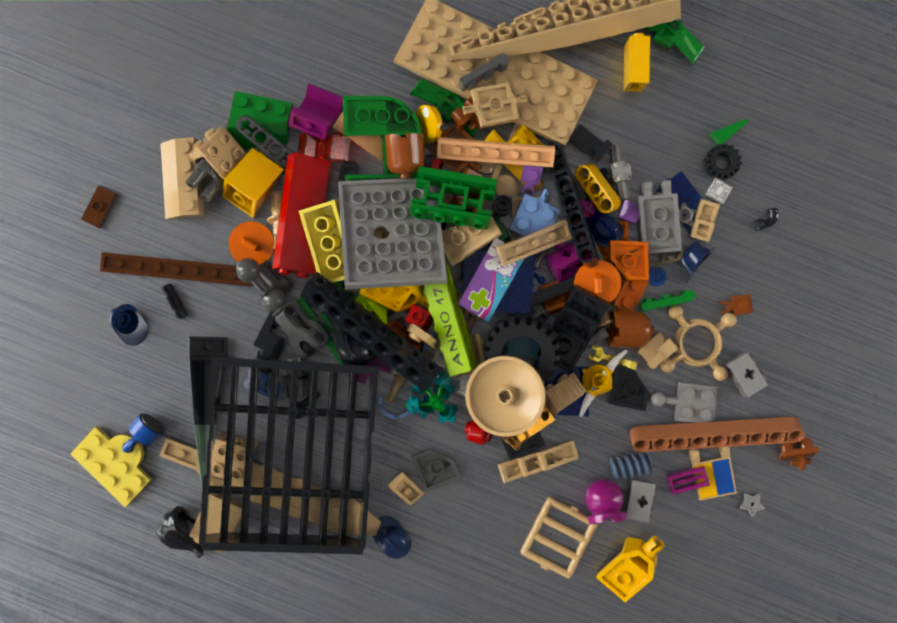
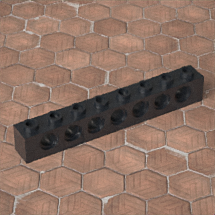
(370, 331)

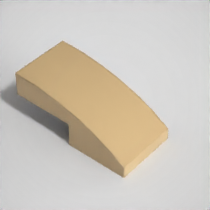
(704, 220)

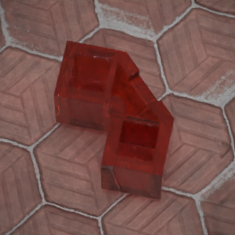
(333, 148)

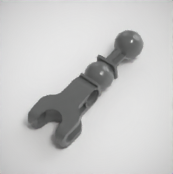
(297, 325)

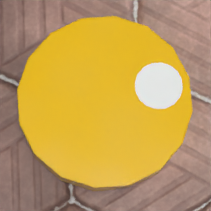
(430, 123)

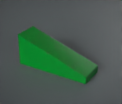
(725, 133)

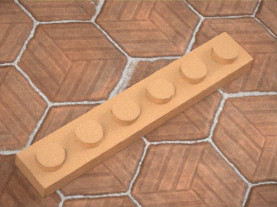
(495, 152)

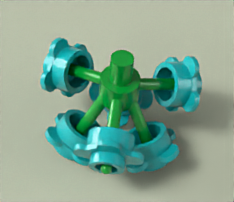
(436, 401)

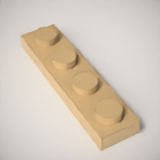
(533, 242)

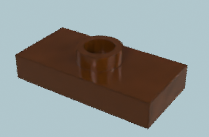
(98, 206)

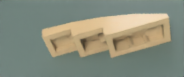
(538, 461)

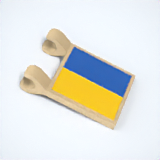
(719, 474)

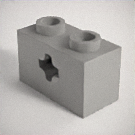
(736, 369)
(636, 490)

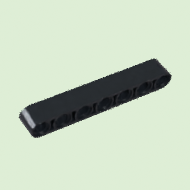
(574, 212)

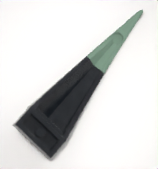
(199, 375)

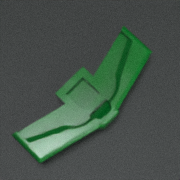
(675, 33)
(445, 100)

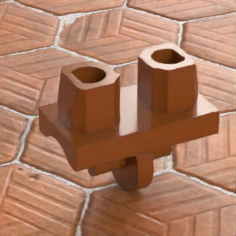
(462, 120)
(806, 450)

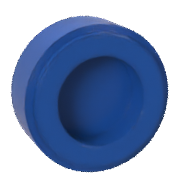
(657, 276)

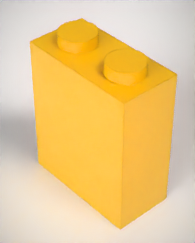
(636, 63)

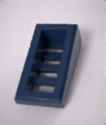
(261, 390)

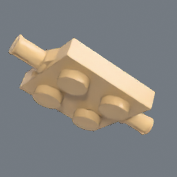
(494, 105)

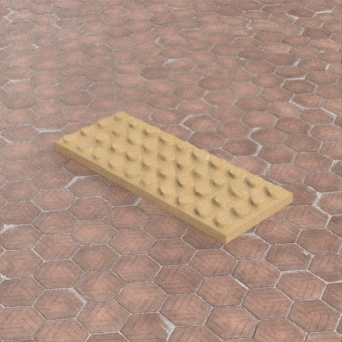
(552, 88)

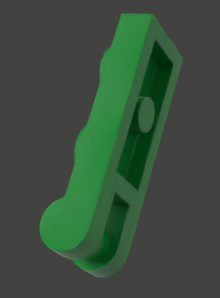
(667, 300)

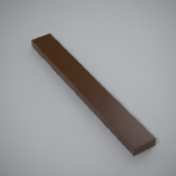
(170, 269)

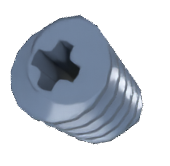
(631, 466)

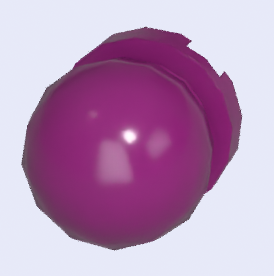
(604, 500)

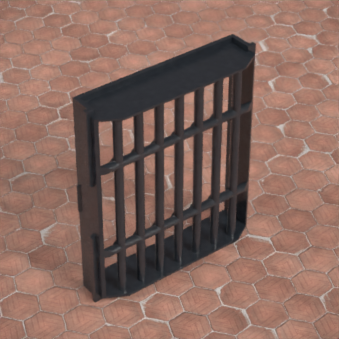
(288, 542)

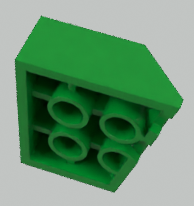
(268, 112)

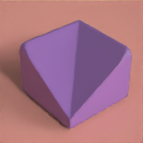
(628, 212)

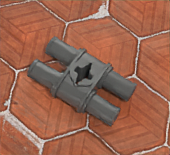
(202, 170)

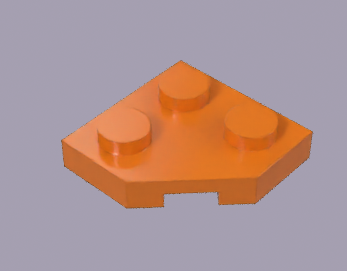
(630, 259)

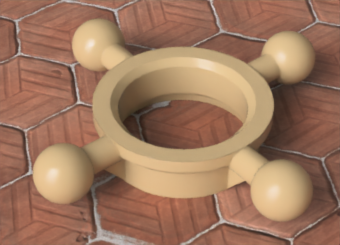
(676, 312)

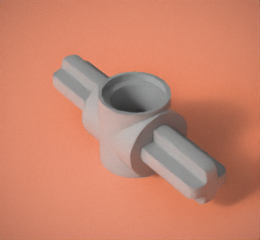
(620, 172)

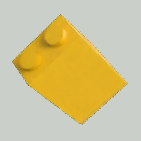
(252, 182)

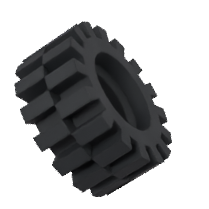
(733, 157)

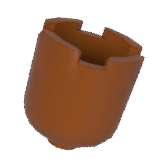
(405, 153)
(629, 329)

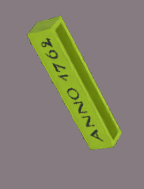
(450, 326)

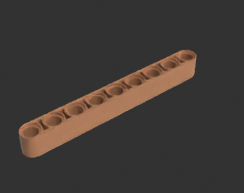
(716, 434)

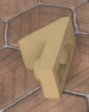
(406, 488)

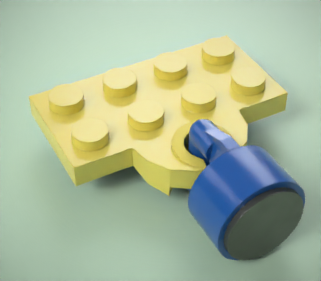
(118, 459)

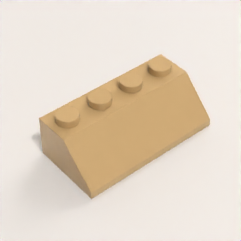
(176, 168)

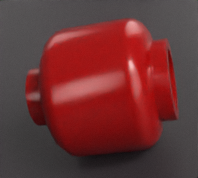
(476, 434)

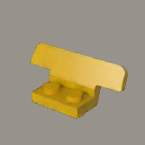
(521, 136)

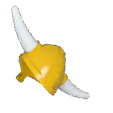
(598, 380)

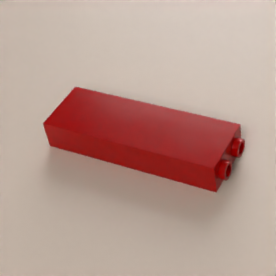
(303, 187)

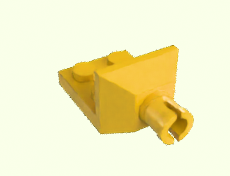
(398, 297)
(632, 567)

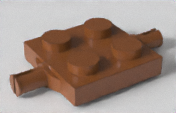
(455, 165)

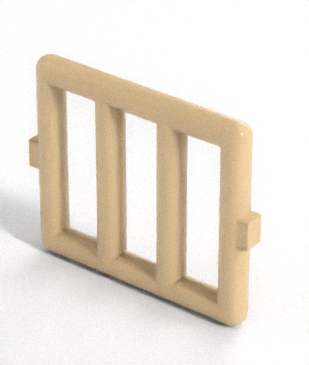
(534, 535)

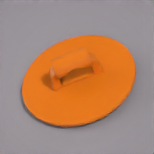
(251, 241)
(600, 280)

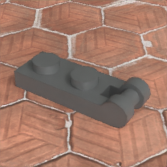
(484, 72)

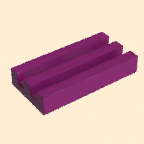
(688, 479)

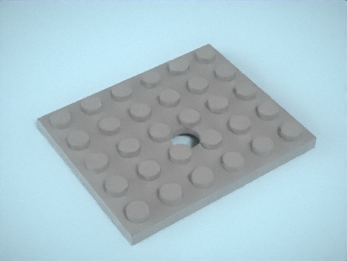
(411, 251)

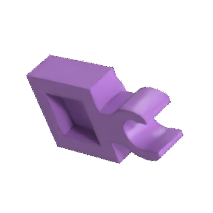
(530, 176)

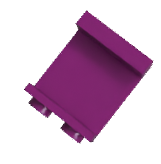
(317, 112)

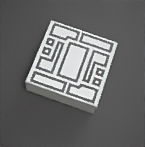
(718, 191)

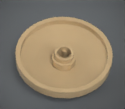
(505, 396)

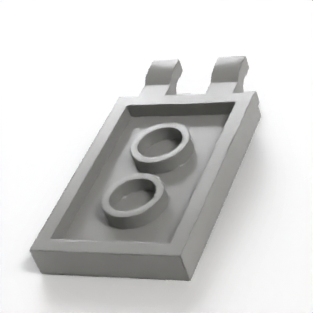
(659, 219)

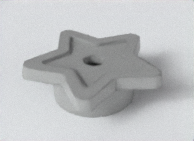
(689, 214)
(748, 499)

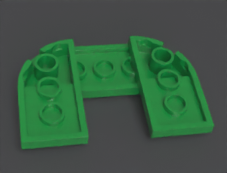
(378, 118)

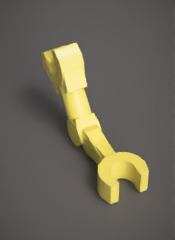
(599, 354)

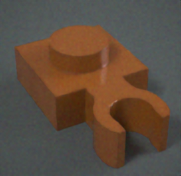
(738, 304)

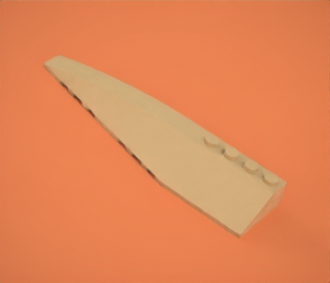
(566, 25)

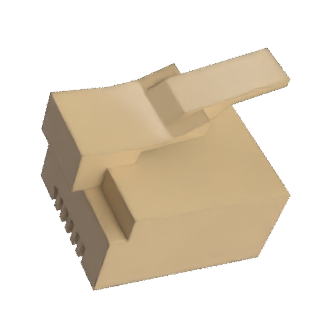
(656, 350)

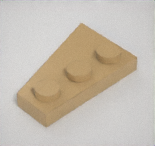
(465, 240)

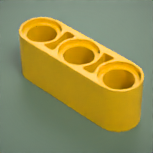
(589, 185)

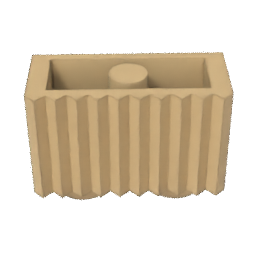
(563, 393)

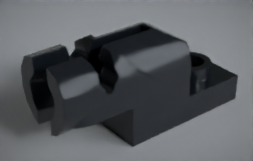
(269, 342)

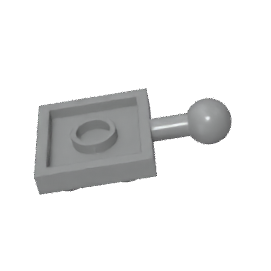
(692, 404)

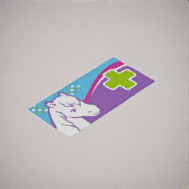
(489, 284)

